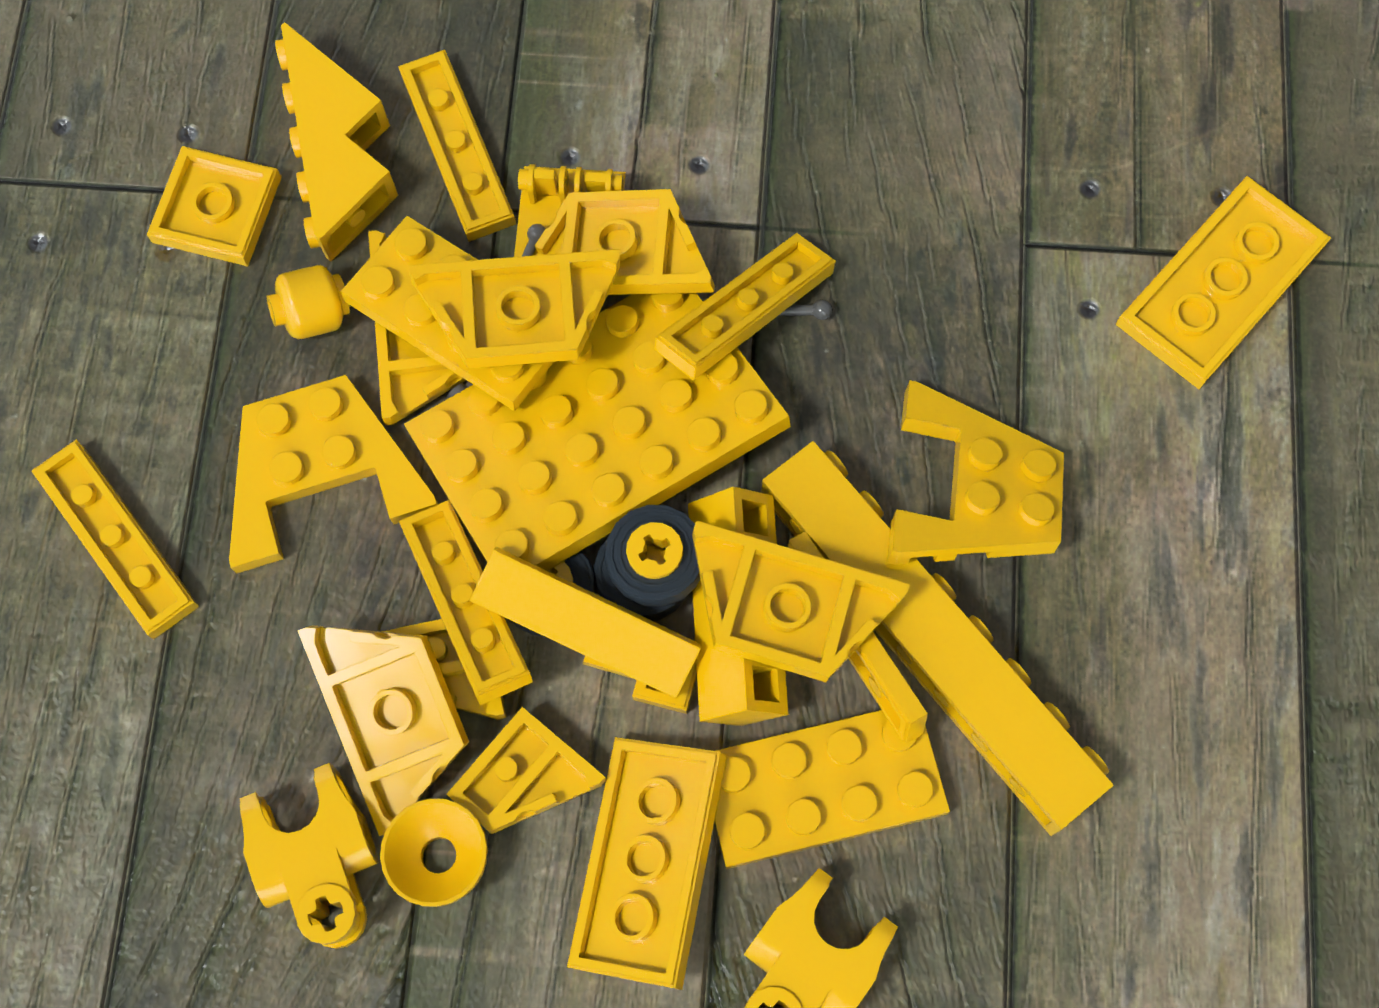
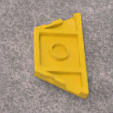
(646, 228)
(518, 305)
(405, 373)
(787, 603)
(387, 712)

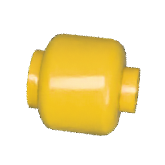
(308, 302)

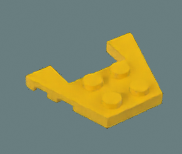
(306, 446)
(1002, 487)

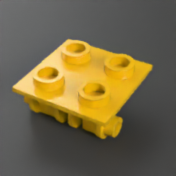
(546, 189)

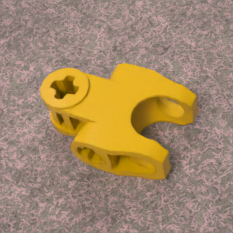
(314, 863)
(805, 968)

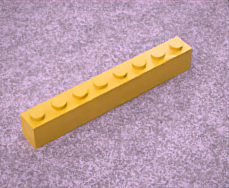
(944, 647)

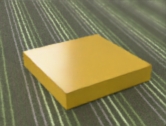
(214, 206)

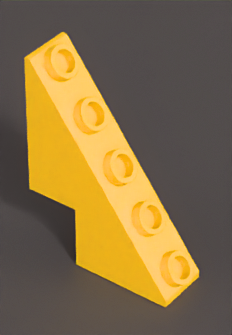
(333, 129)

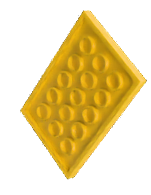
(593, 436)

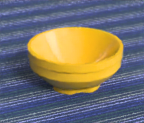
(405, 845)

